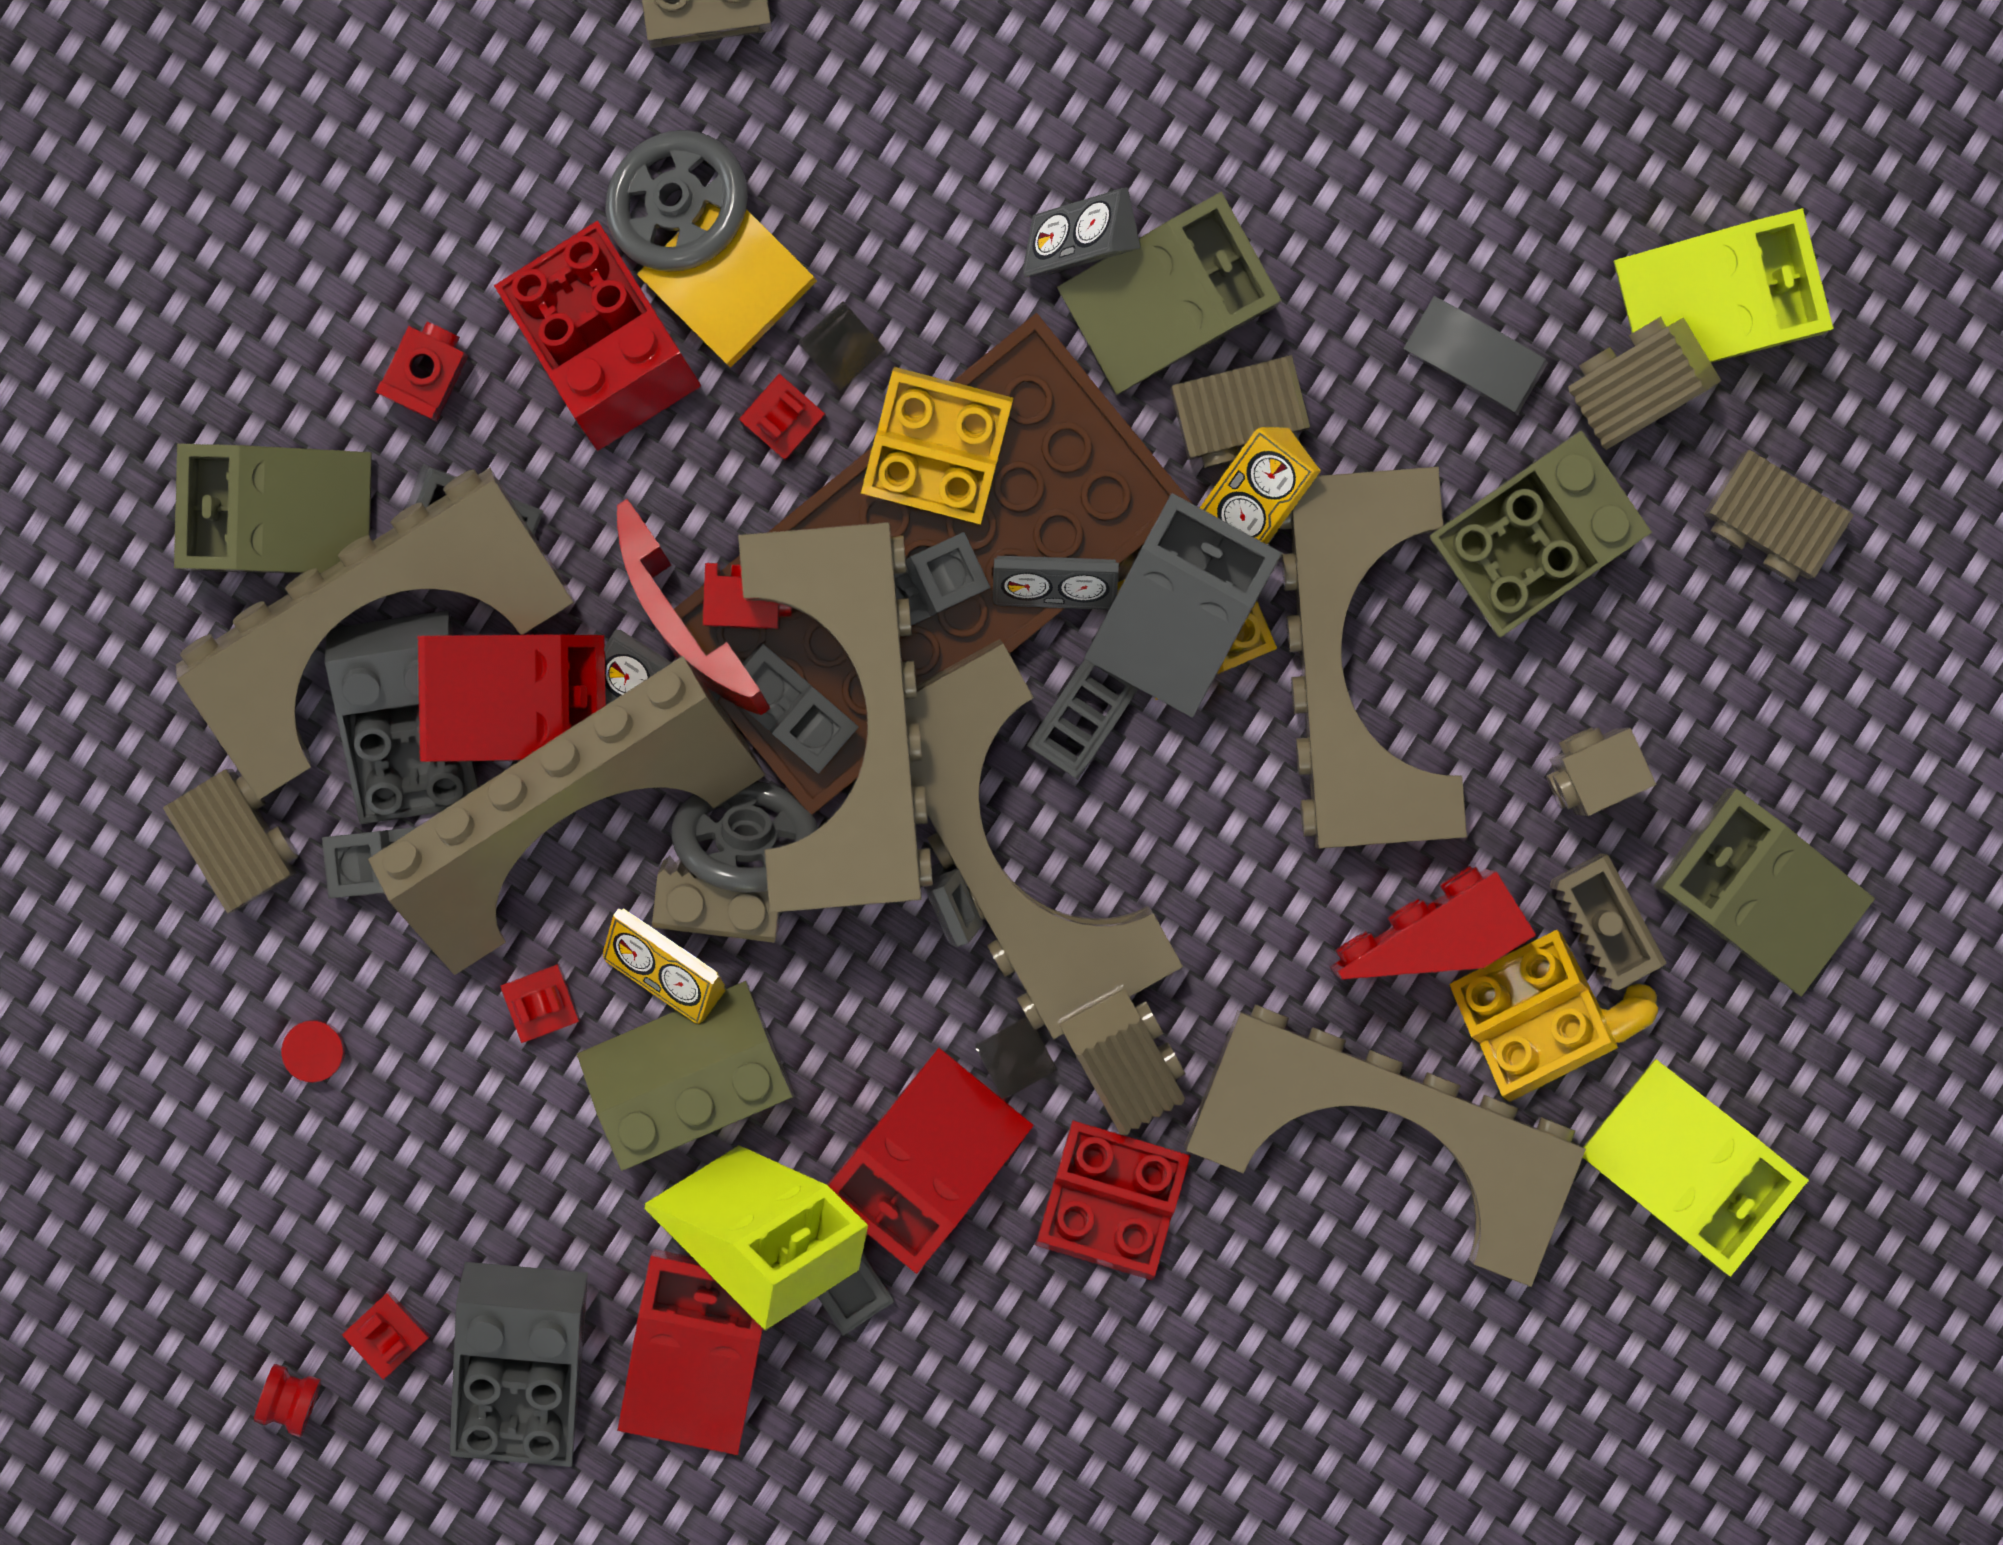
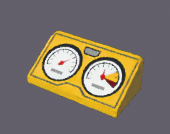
(1263, 483)
(662, 967)

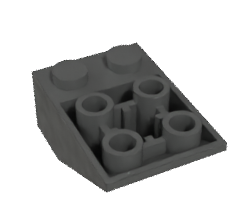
(1182, 605)
(377, 713)
(517, 1363)

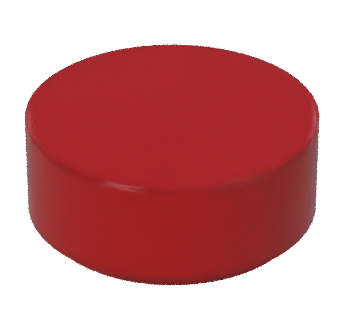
(313, 1051)

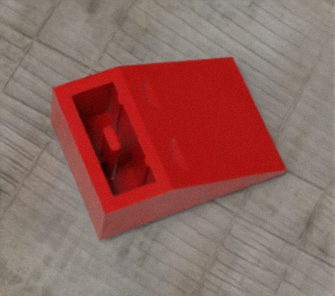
(597, 336)
(504, 692)
(1457, 931)
(929, 1159)
(689, 1359)

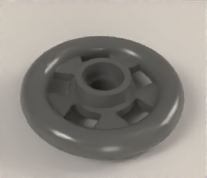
(693, 244)
(739, 835)

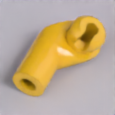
(1632, 1013)

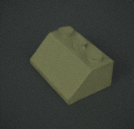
(684, 1077)

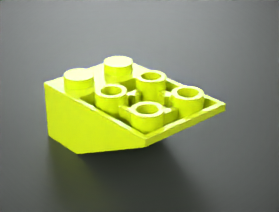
(1732, 286)
(1693, 1167)
(763, 1232)

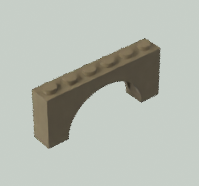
(461, 544)
(849, 587)
(653, 736)
(1355, 783)
(1059, 957)
(1512, 1169)

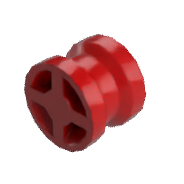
(287, 1400)

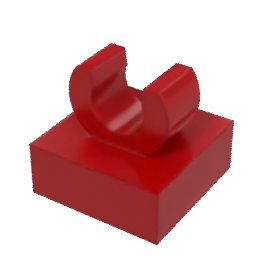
(782, 417)
(540, 1003)
(386, 1335)

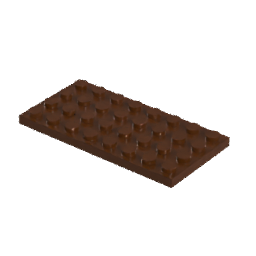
(1063, 487)

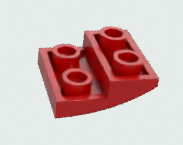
(1112, 1200)

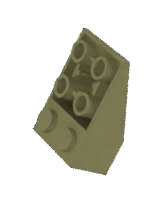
(1171, 295)
(268, 507)
(1540, 534)
(1764, 890)

